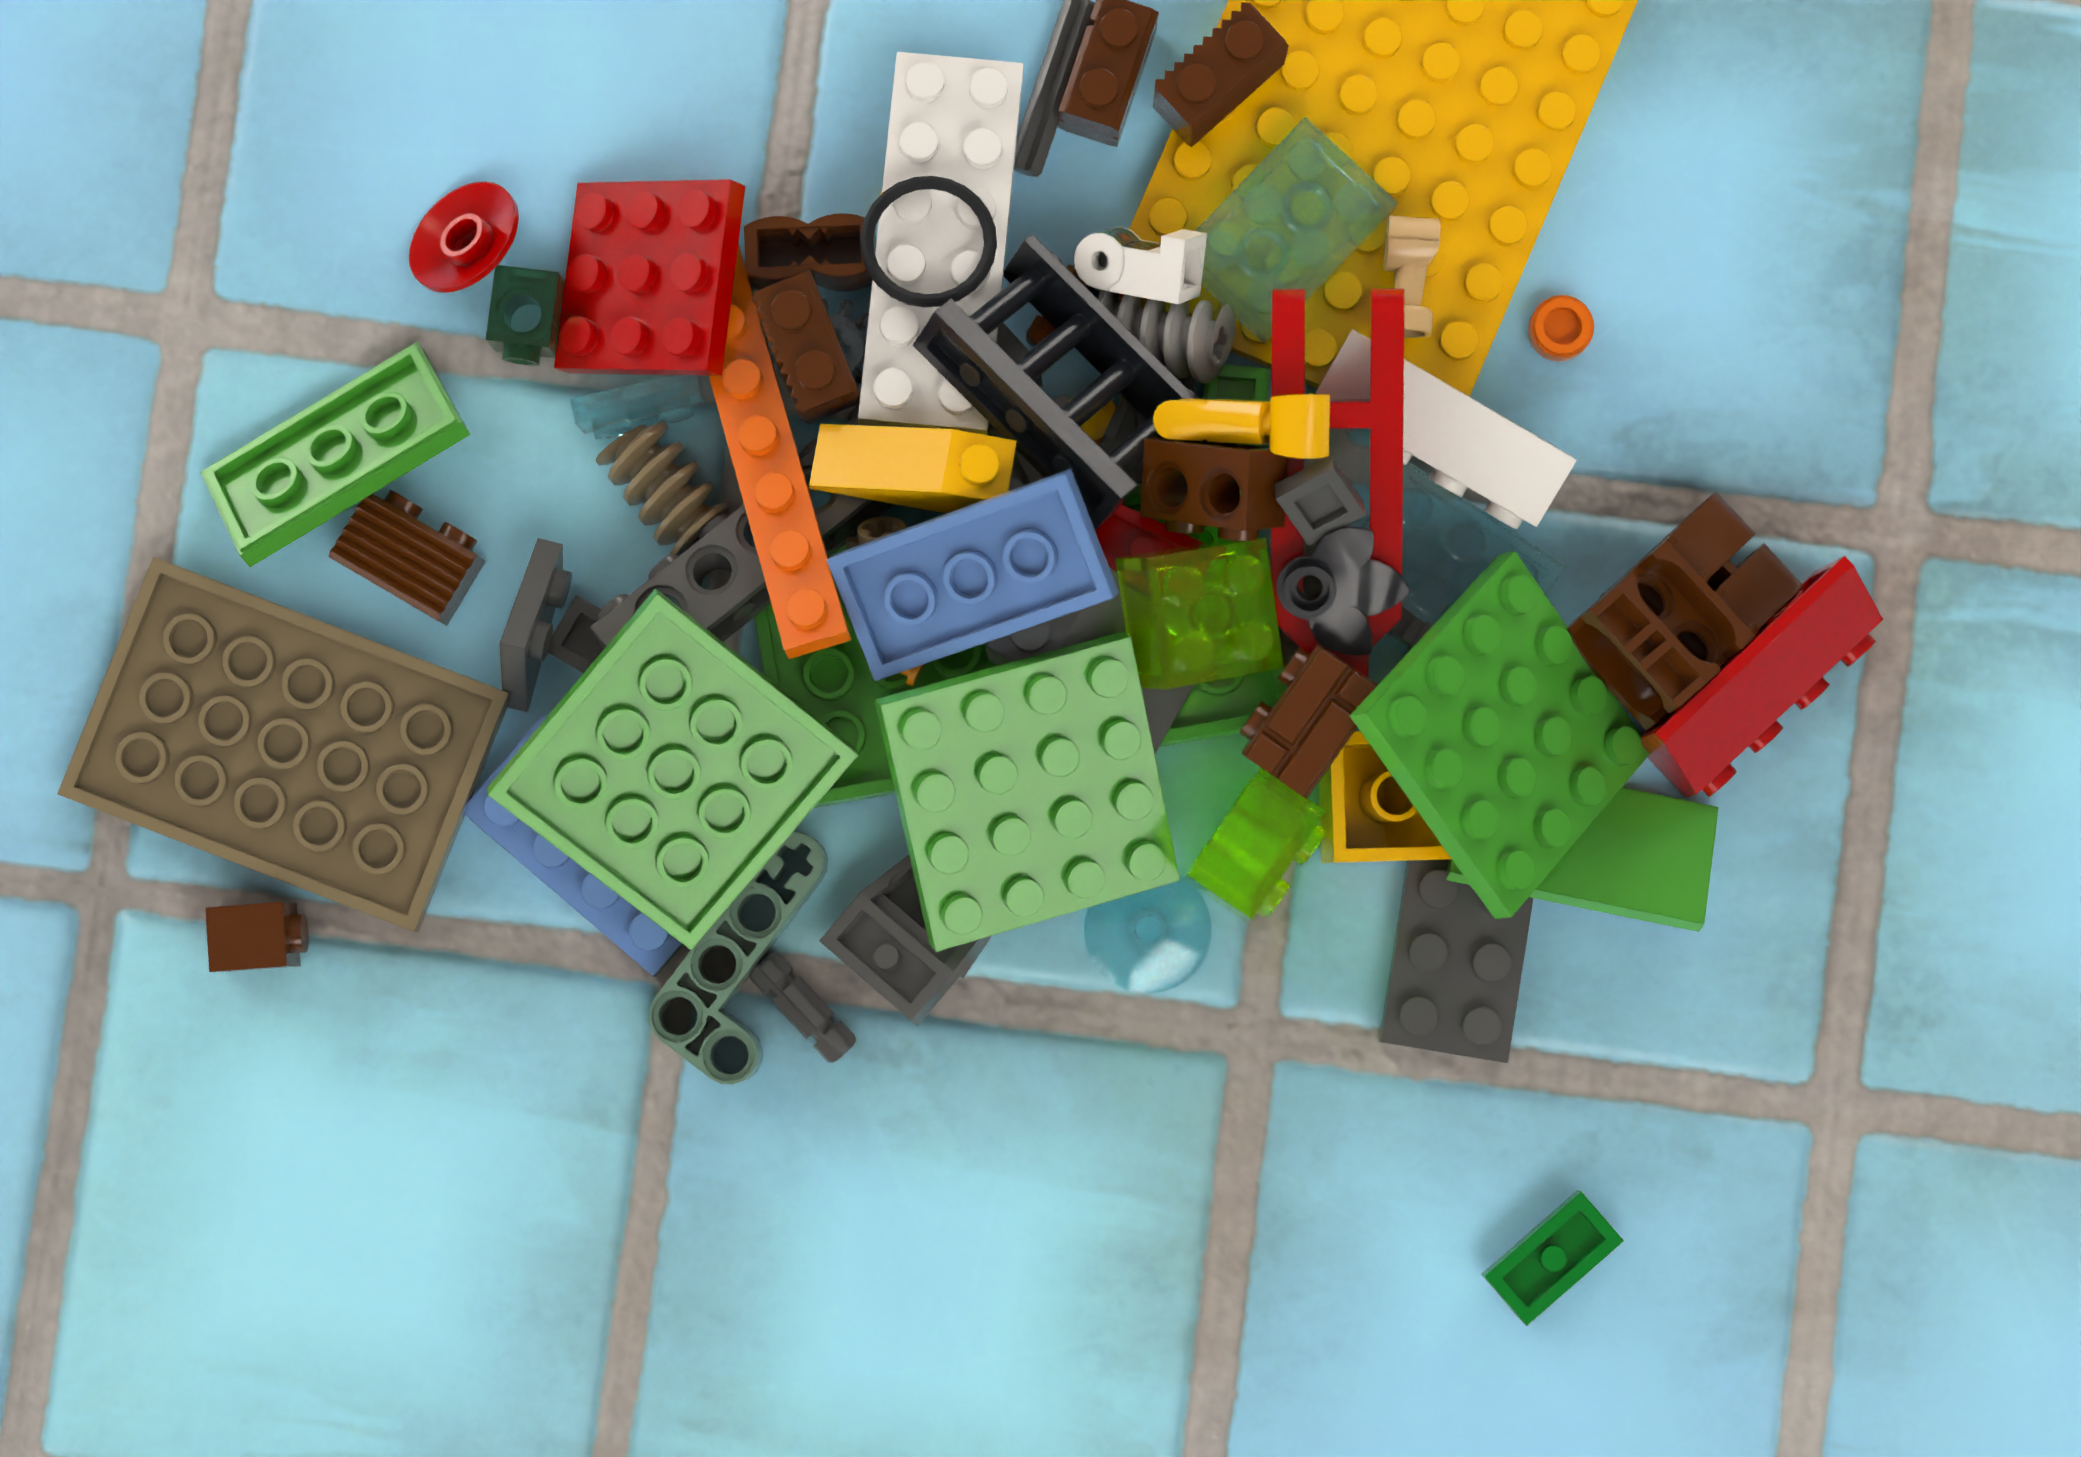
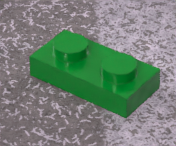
(1552, 1257)

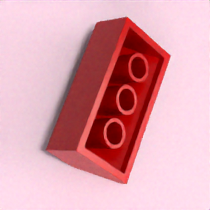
(1755, 686)

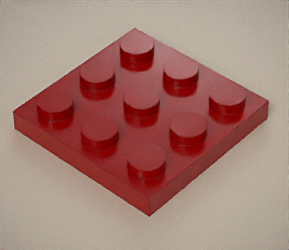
(650, 277)

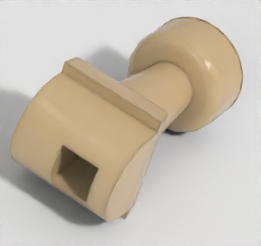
(1408, 252)

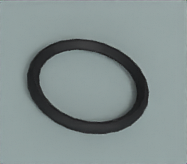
(924, 183)

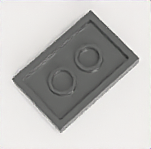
(1453, 968)

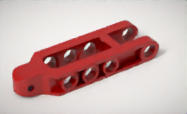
(1380, 413)

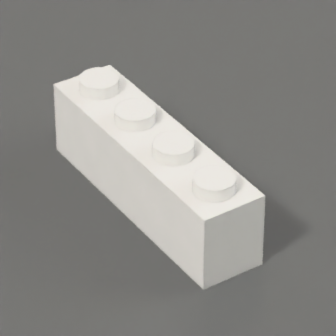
(1461, 438)

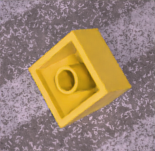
(1370, 812)

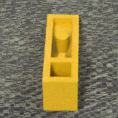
(912, 465)

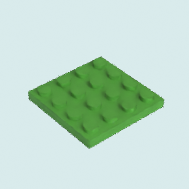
(1501, 735)
(672, 770)
(1028, 790)

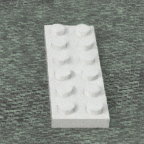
(957, 124)

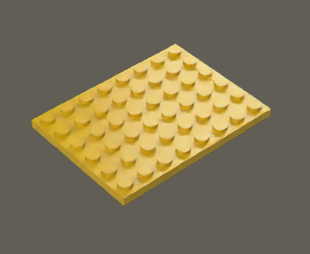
(1447, 110)

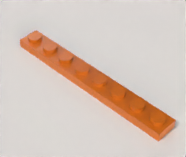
(775, 484)

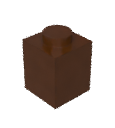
(255, 936)

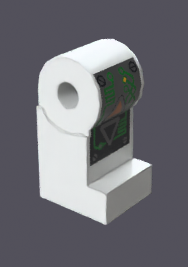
(1141, 268)

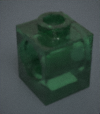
(520, 287)

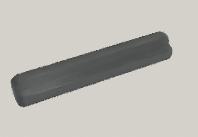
(1042, 110)

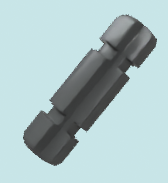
(802, 1007)

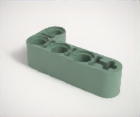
(749, 949)

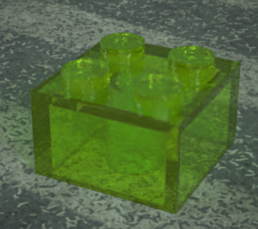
(1200, 612)
(1256, 846)

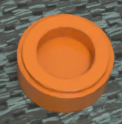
(1560, 328)

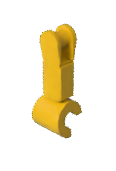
(1289, 423)

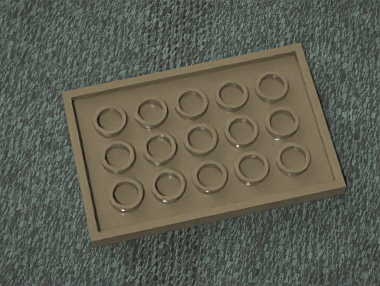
(285, 744)

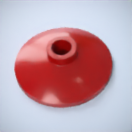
(463, 237)

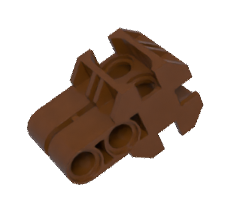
(1681, 612)

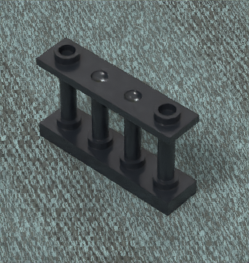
(1020, 409)

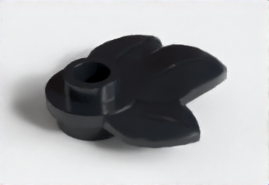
(1350, 589)

